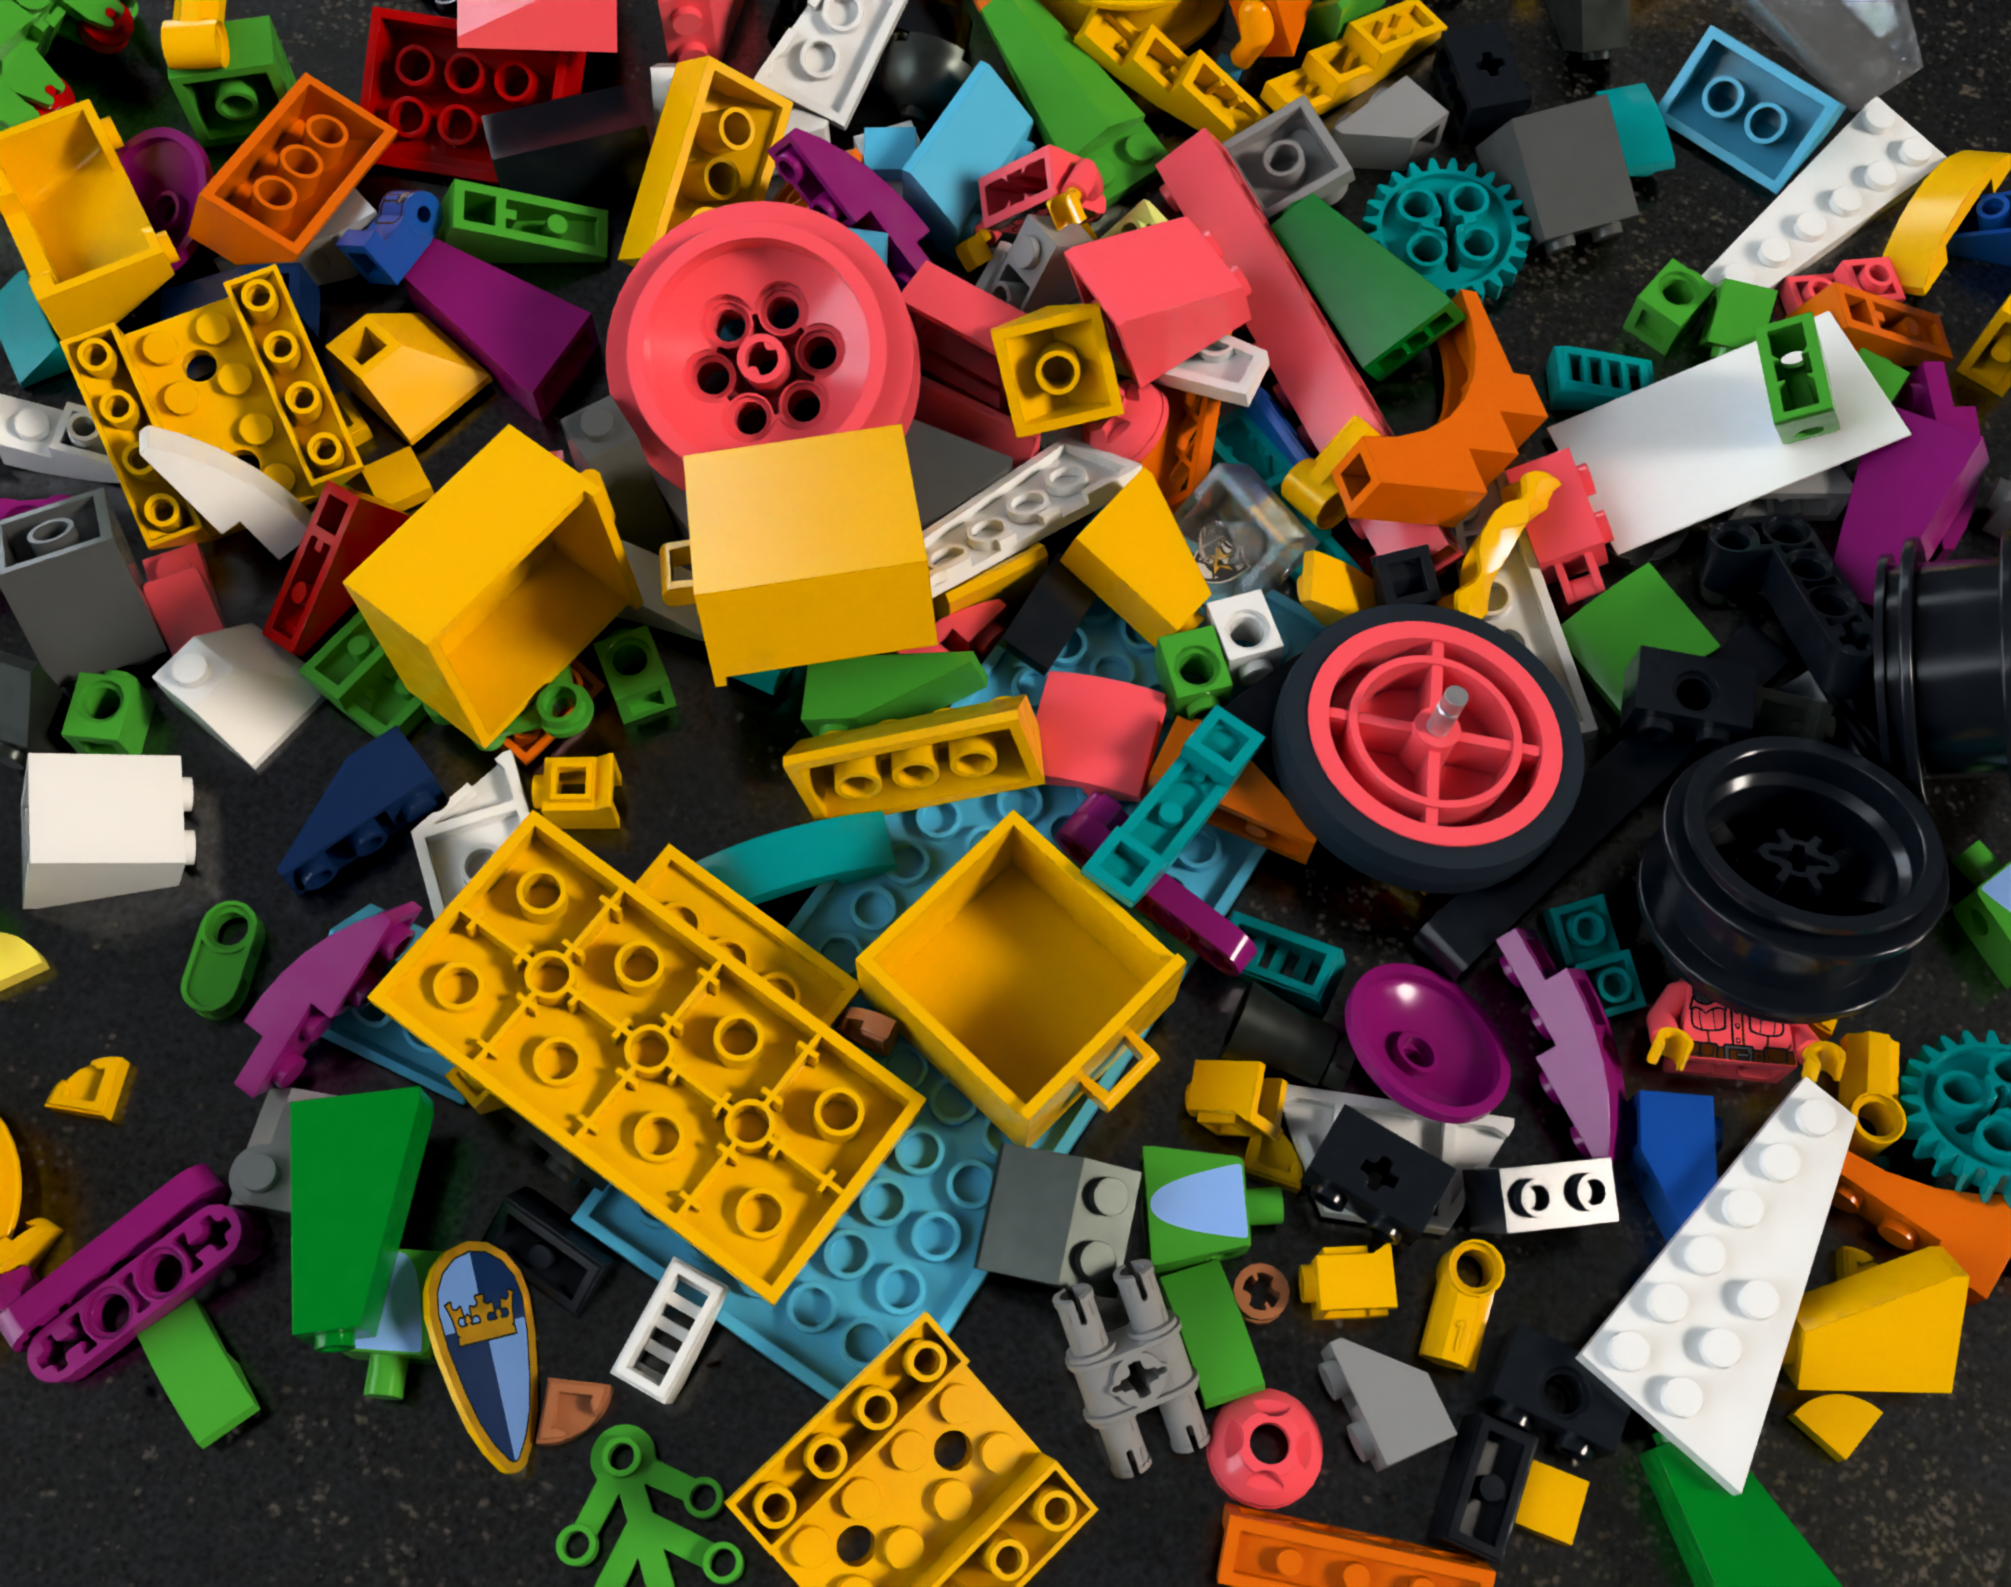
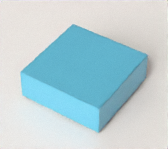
(888, 150)

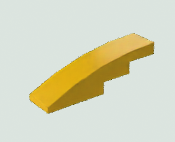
(1360, 59)
(1155, 68)

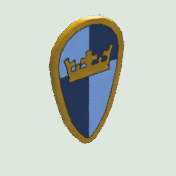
(486, 1348)

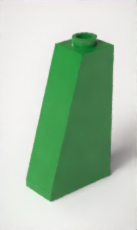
(1369, 294)
(349, 1207)
(1725, 1536)

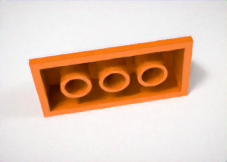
(289, 176)

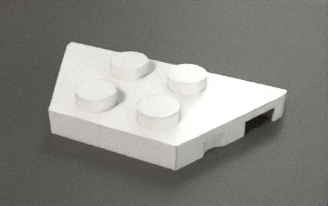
(469, 830)
(1463, 1146)

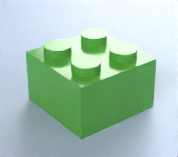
(234, 100)

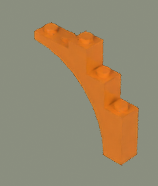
(1446, 468)
(1926, 1216)

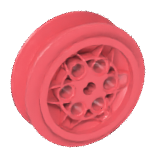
(746, 267)

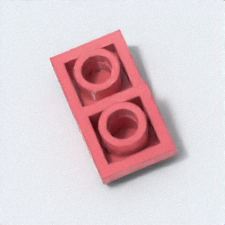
(1865, 274)
(969, 629)

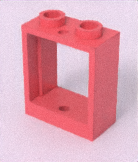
(955, 334)

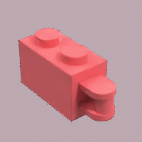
(1568, 533)

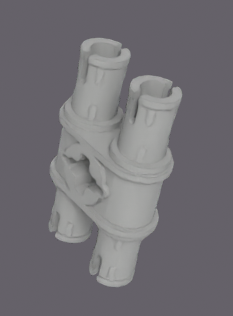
(1103, 1373)

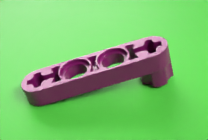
(1167, 901)
(139, 1289)
(32, 1303)

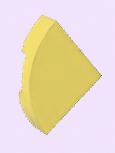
(18, 961)

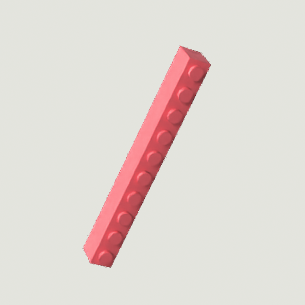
(1287, 323)

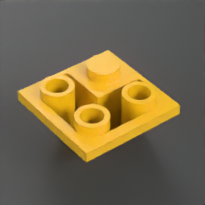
(406, 371)

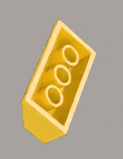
(705, 150)
(919, 760)

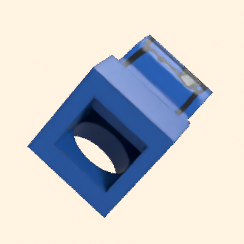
(395, 237)

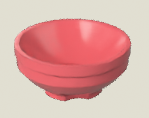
(1135, 431)
(1241, 1473)

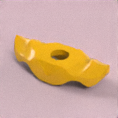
(1487, 554)

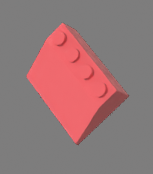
(538, 25)

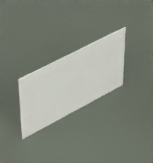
(1712, 442)

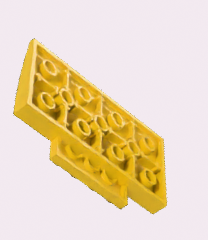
(660, 1044)

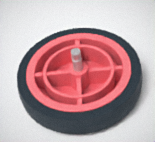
(1427, 748)

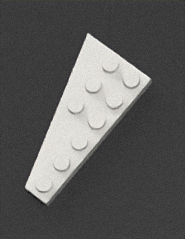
(1717, 1306)

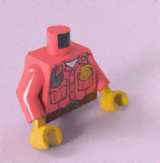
(1037, 184)
(1721, 1043)

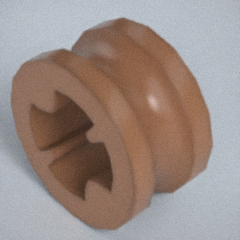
(1278, 1289)

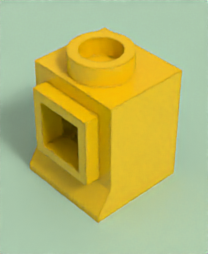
(578, 811)
(1235, 1098)
(1349, 1283)

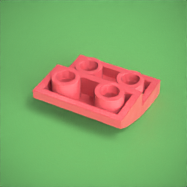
(1099, 734)

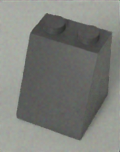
(1565, 171)
(77, 588)

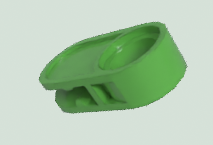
(221, 974)

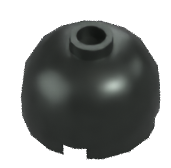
(922, 76)

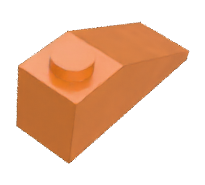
(1882, 325)
(1252, 806)

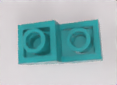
(1640, 130)
(1587, 941)

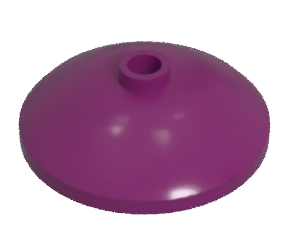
(167, 176)
(1427, 1043)

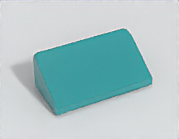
(28, 335)

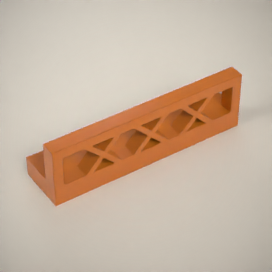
(1173, 456)
(1296, 1552)

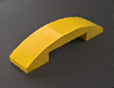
(1936, 212)

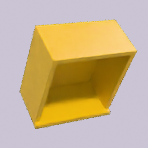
(803, 552)
(496, 584)
(1022, 981)

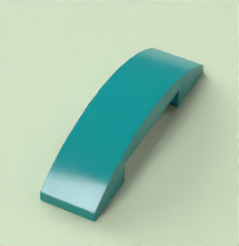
(1175, 808)
(806, 856)

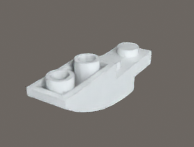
(53, 440)

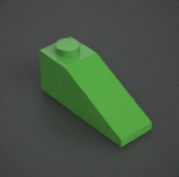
(520, 226)
(886, 687)

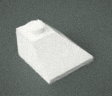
(240, 690)

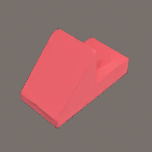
(182, 595)

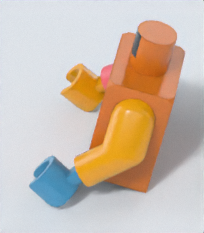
(1265, 30)

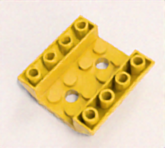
(259, 402)
(875, 1467)

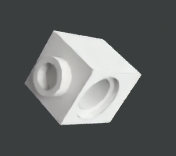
(1247, 619)

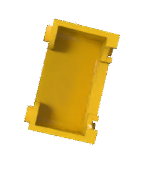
(79, 220)

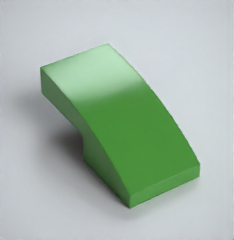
(1213, 1333)
(198, 1372)

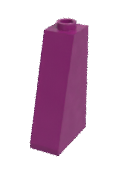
(505, 324)
(1906, 493)

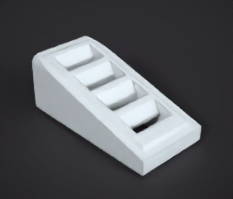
(641, 1376)

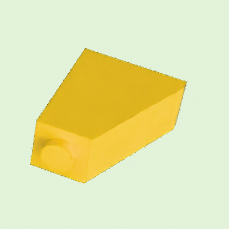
(1140, 562)
(1882, 1328)

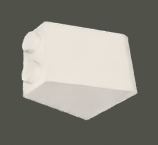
(102, 826)

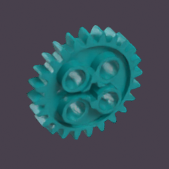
(1488, 229)
(1962, 1111)

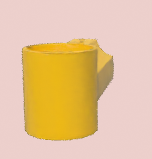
(196, 35)
(1310, 482)
(1871, 1091)
(1461, 1311)

